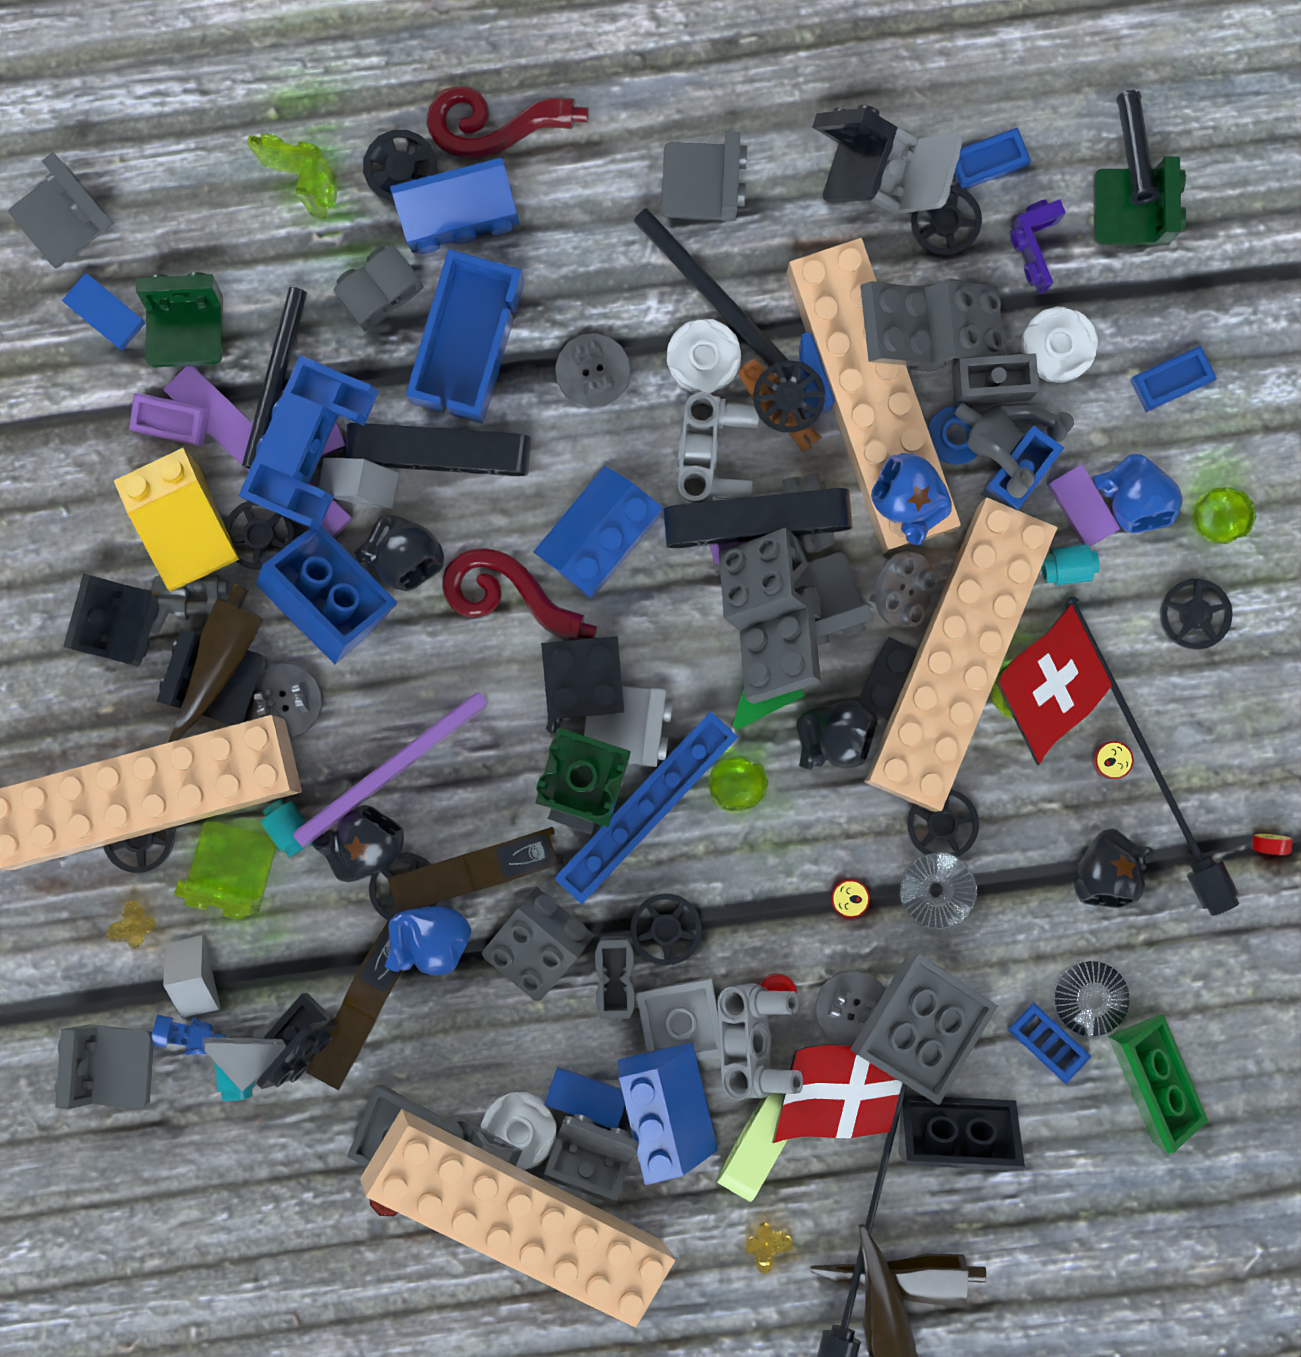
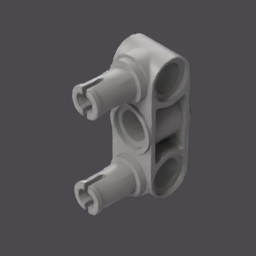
(700, 445)
(746, 1042)

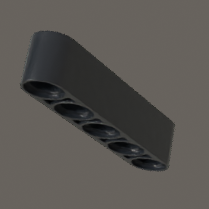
(439, 449)
(757, 516)

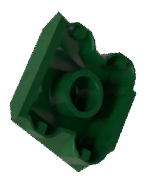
(582, 777)

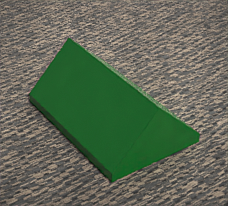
(1159, 1082)

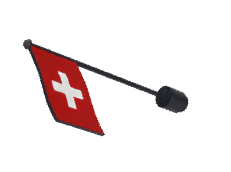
(1059, 685)

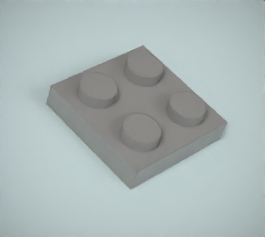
(680, 1016)

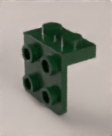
(1124, 223)
(182, 319)

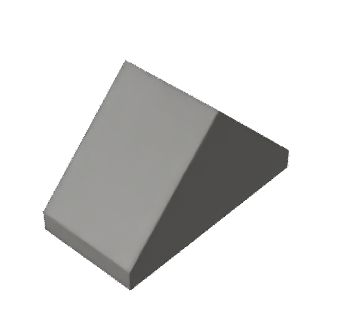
(359, 482)
(190, 977)
(243, 1058)

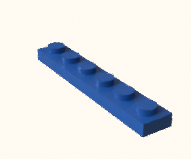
(646, 807)

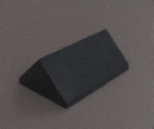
(961, 1133)

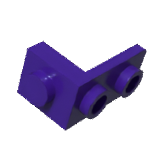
(1037, 218)

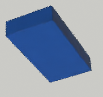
(991, 159)
(103, 311)
(1173, 379)
(586, 1096)

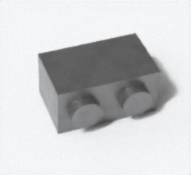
(995, 379)

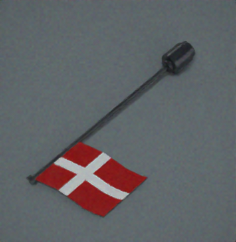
(842, 1100)

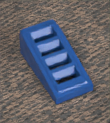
(809, 355)
(1073, 1066)

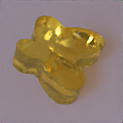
(132, 927)
(766, 1246)

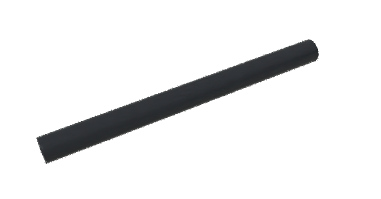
(711, 290)

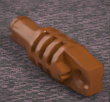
(749, 375)

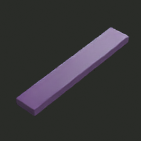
(233, 429)
(390, 769)

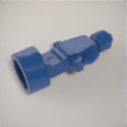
(170, 1032)

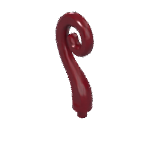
(546, 113)
(554, 619)

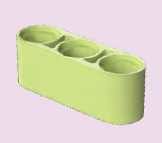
(753, 1151)

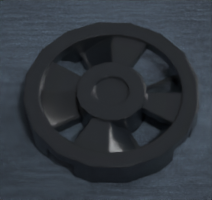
(398, 165)

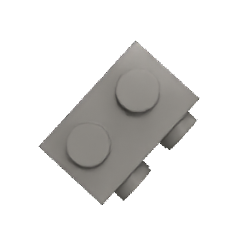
(918, 172)
(637, 727)

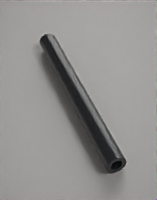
(276, 369)

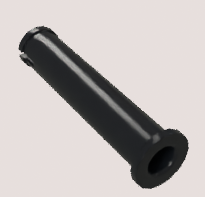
(1137, 148)

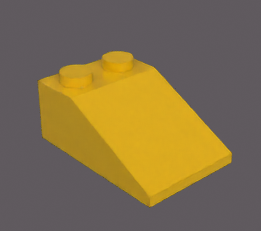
(177, 519)

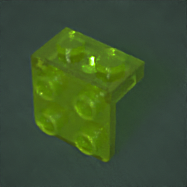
(316, 176)
(228, 870)

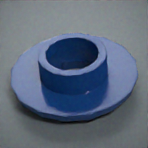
(944, 449)

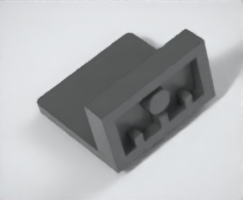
(60, 214)

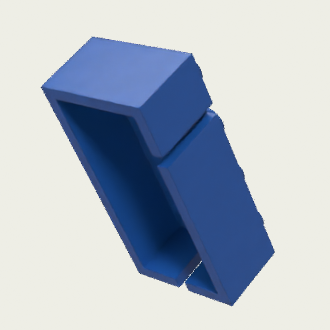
(465, 336)

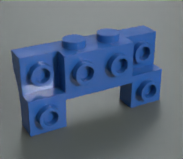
(298, 437)

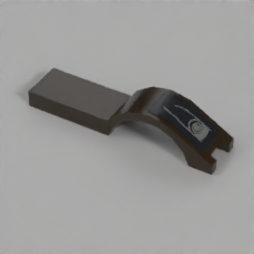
(474, 871)
(357, 1015)

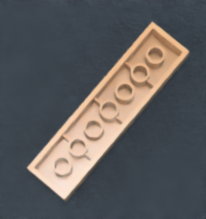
(872, 399)
(960, 655)
(146, 791)
(516, 1218)

